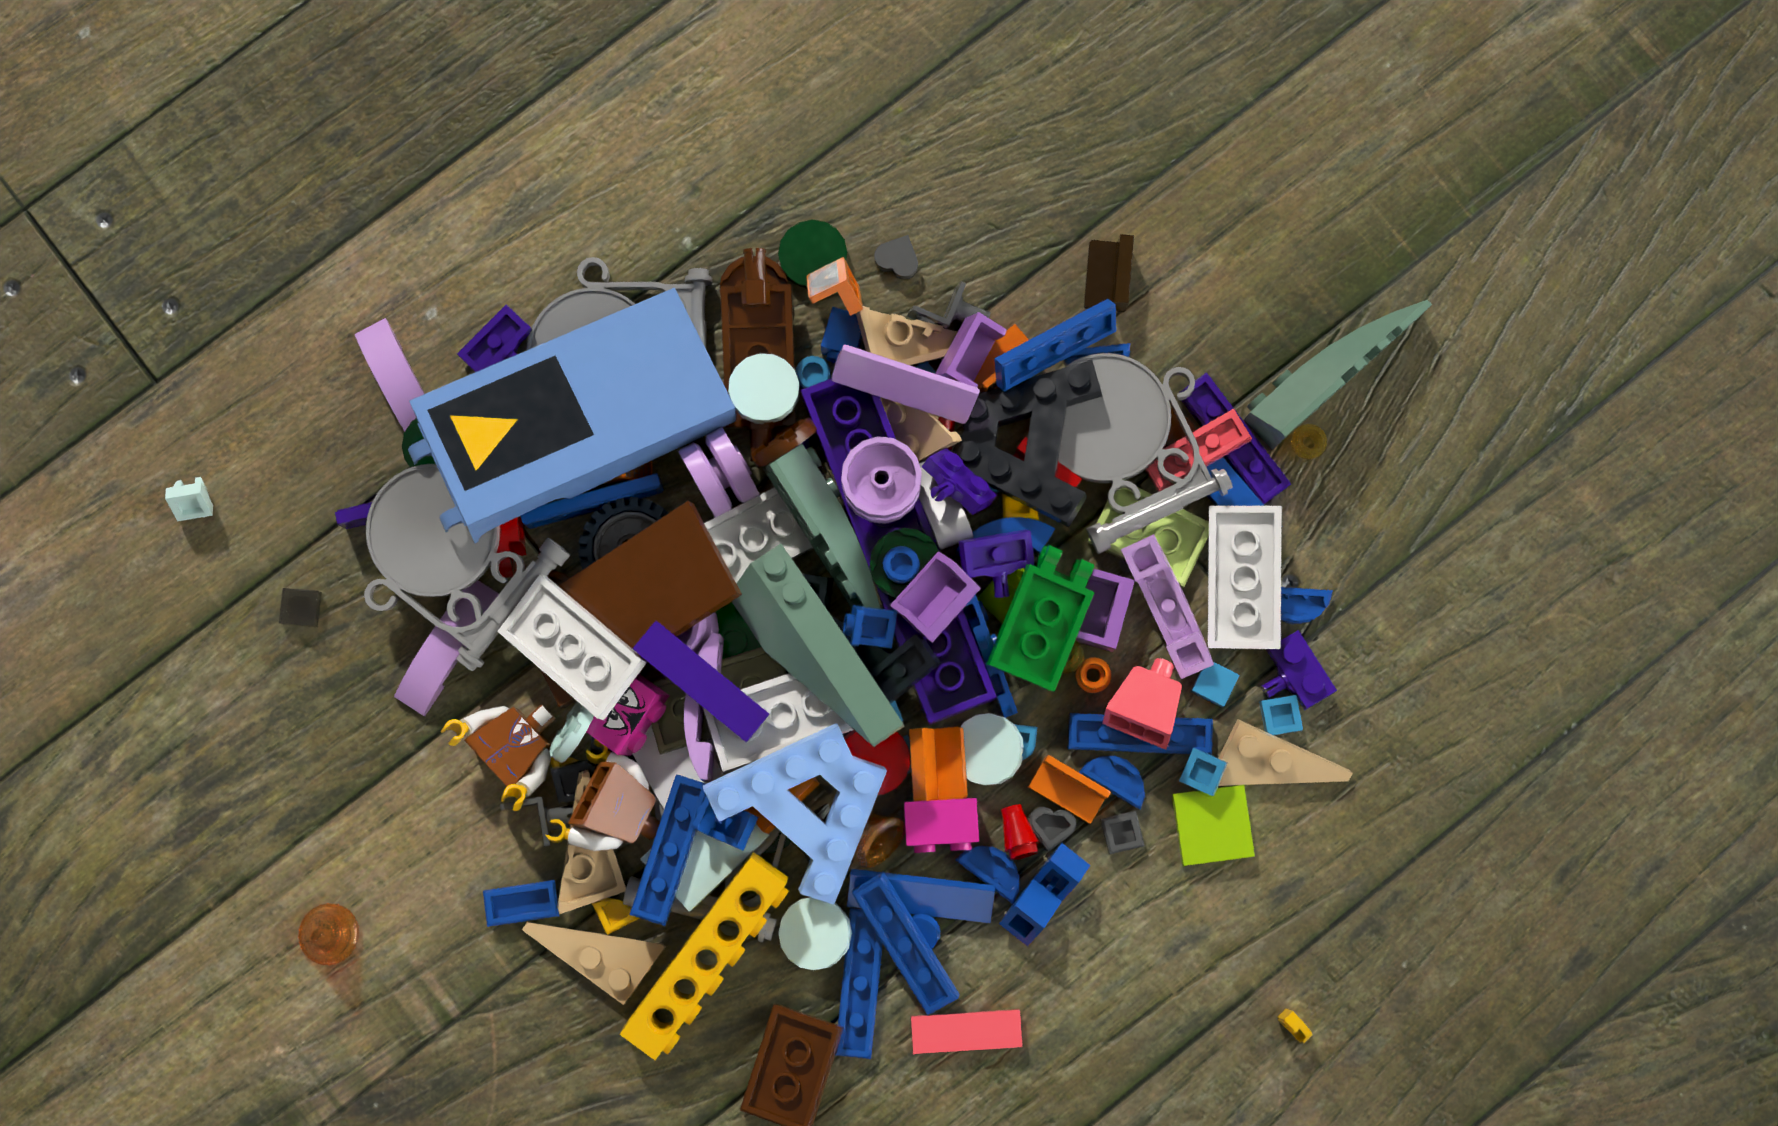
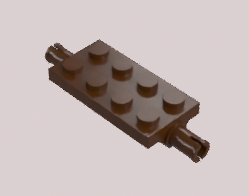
(755, 322)

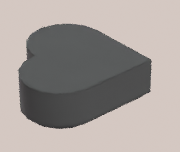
(897, 257)
(1052, 826)

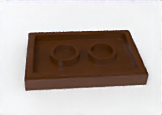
(791, 1068)

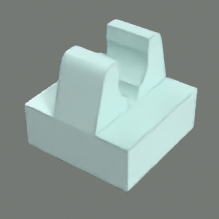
(189, 500)

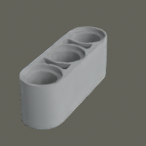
(944, 517)

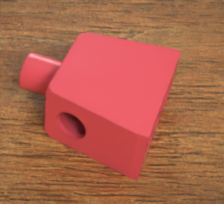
(1146, 704)

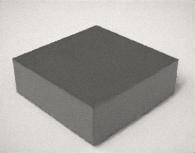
(1122, 832)

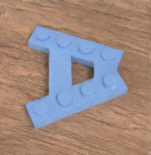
(766, 787)

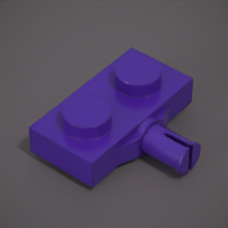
(496, 340)
(957, 482)
(997, 557)
(1298, 672)

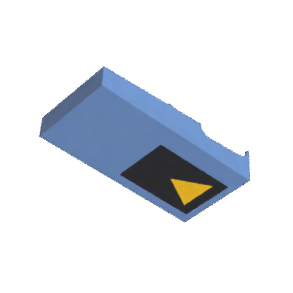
(571, 413)

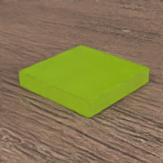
(1213, 826)

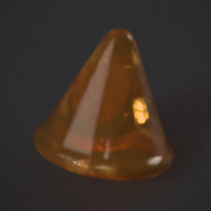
(879, 839)
(328, 934)

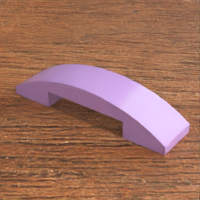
(390, 369)
(1168, 606)
(439, 653)
(702, 752)

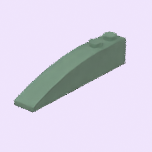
(1323, 375)
(823, 522)
(810, 645)

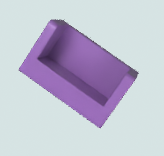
(970, 348)
(935, 596)
(1106, 611)

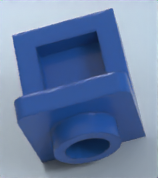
(870, 626)
(732, 830)

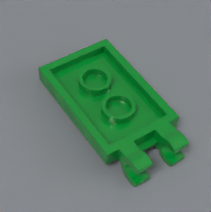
(1043, 620)

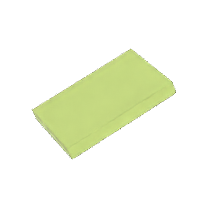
(1179, 534)

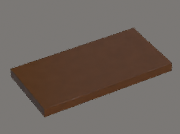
(658, 575)

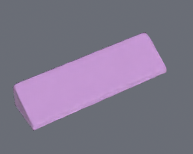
(904, 384)

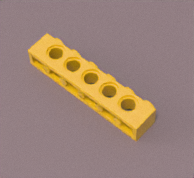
(655, 1036)

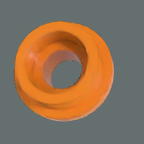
(1104, 672)

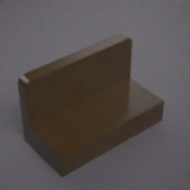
(1109, 272)

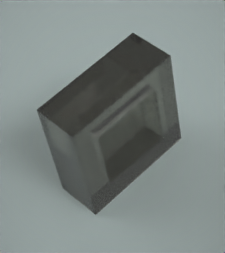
(300, 607)

